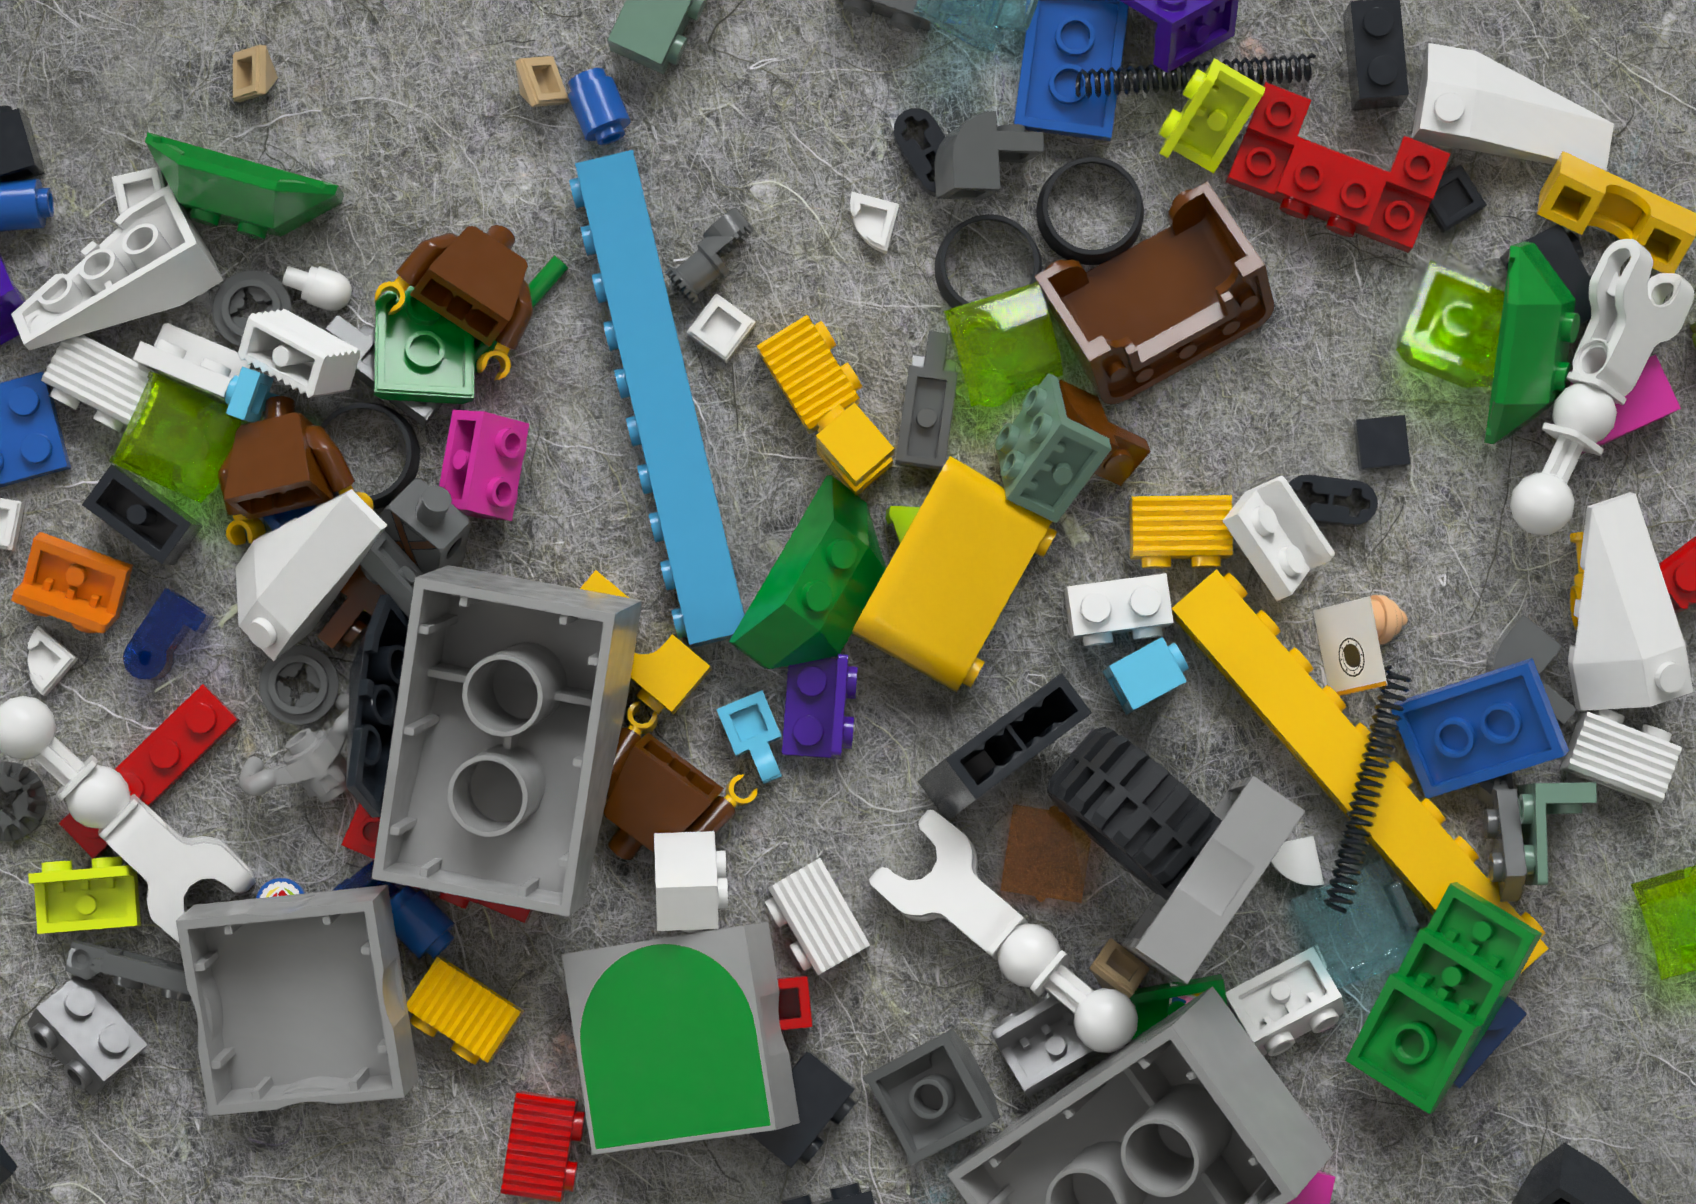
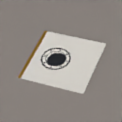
(1350, 646)

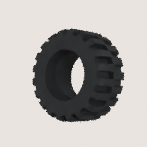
(1133, 809)

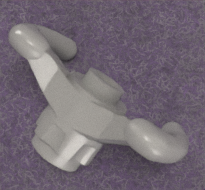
(311, 760)

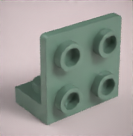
(1046, 454)
(1534, 804)

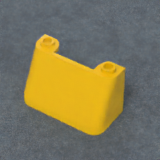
(952, 576)

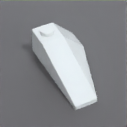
(1496, 111)
(132, 274)
(300, 569)
(1627, 628)

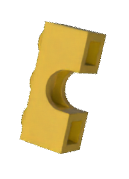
(1589, 196)
(853, 447)
(664, 675)

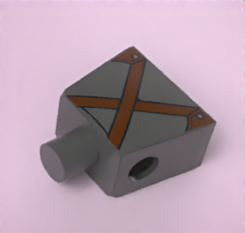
(427, 526)

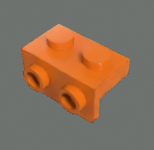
(73, 584)

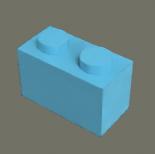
(1146, 674)

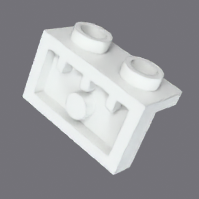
(191, 360)
(1278, 536)
(1287, 1003)

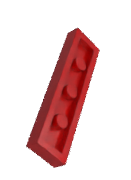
(164, 757)

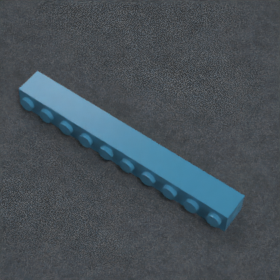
(660, 398)

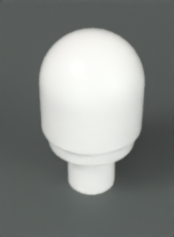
(320, 287)

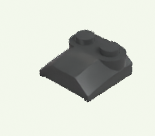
(934, 1095)

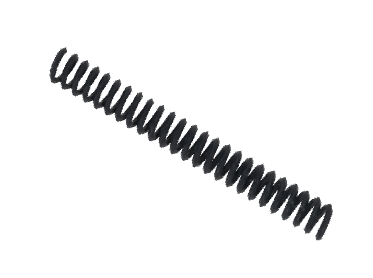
(1184, 81)
(1363, 791)

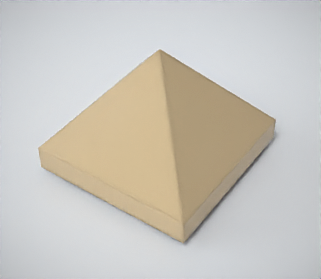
(252, 73)
(540, 81)
(1118, 969)

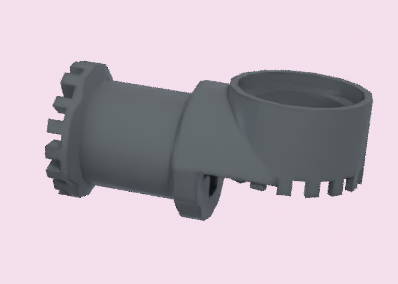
(706, 263)

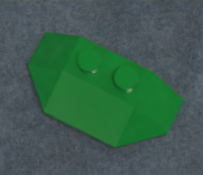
(240, 190)
(1532, 343)
(815, 584)

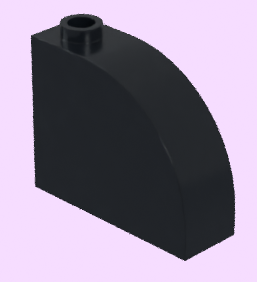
(1004, 746)

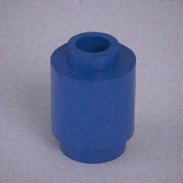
(598, 106)
(24, 205)
(420, 923)

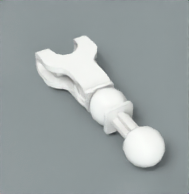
(1620, 337)
(102, 801)
(1024, 951)

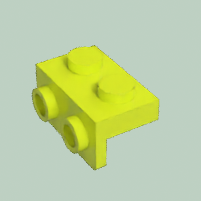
(1212, 116)
(86, 897)

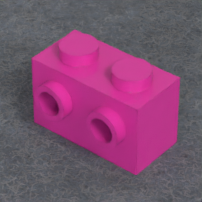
(484, 463)

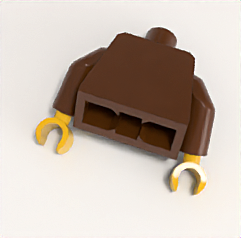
(472, 284)
(280, 468)
(660, 792)

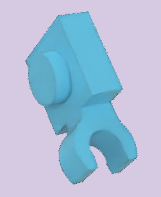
(248, 394)
(751, 728)

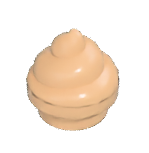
(1388, 618)

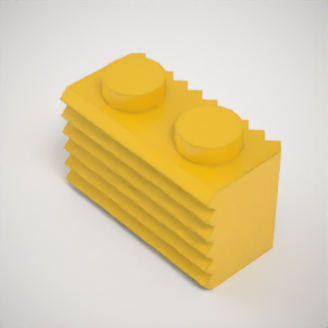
(808, 371)
(1180, 529)
(463, 1011)

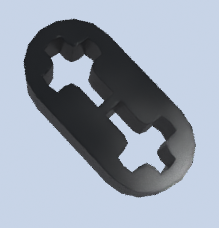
(910, 149)
(1341, 489)

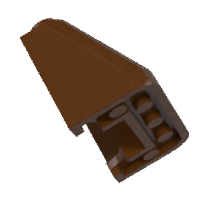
(1161, 298)

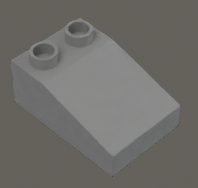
(504, 738)
(1162, 1121)

